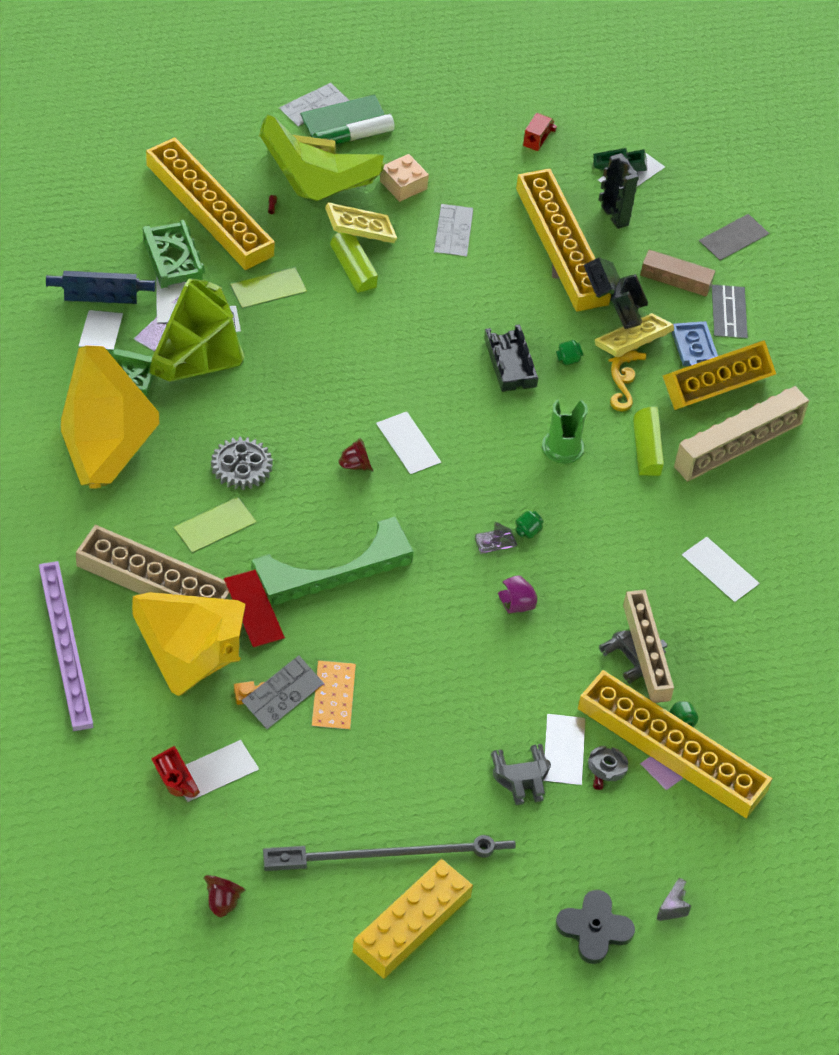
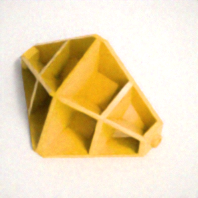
(104, 417)
(189, 635)

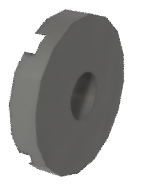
(604, 771)

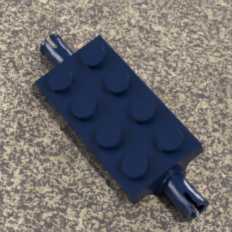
(100, 286)

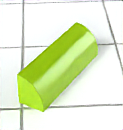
(354, 261)
(648, 442)

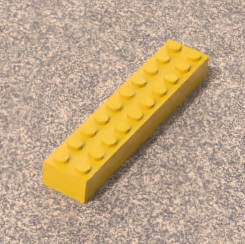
(210, 203)
(560, 236)
(674, 743)

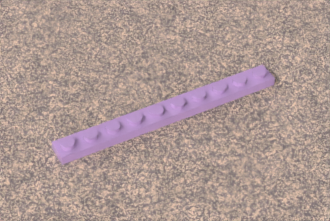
(66, 646)

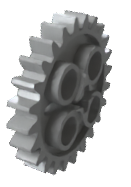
(241, 463)

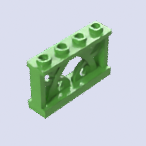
(166, 273)
(137, 364)

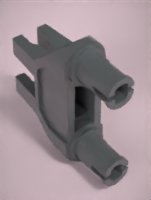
(623, 641)
(523, 775)

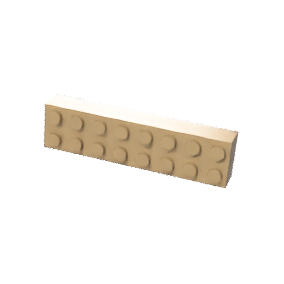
(741, 433)
(144, 568)

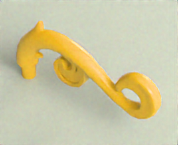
(621, 380)

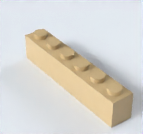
(648, 646)

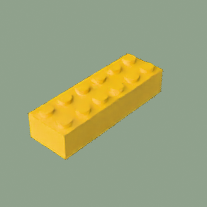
(719, 375)
(412, 918)

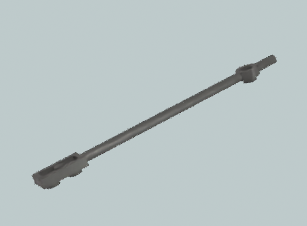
(296, 857)

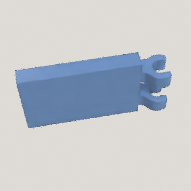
(694, 342)

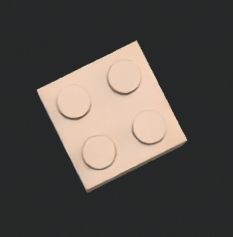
(404, 177)

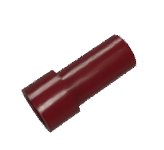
(272, 203)
(598, 783)

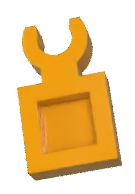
(243, 689)

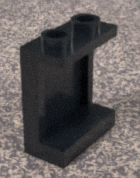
(602, 276)
(628, 299)

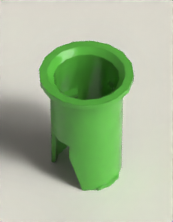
(565, 449)

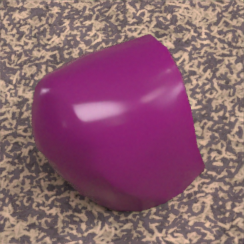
(519, 595)

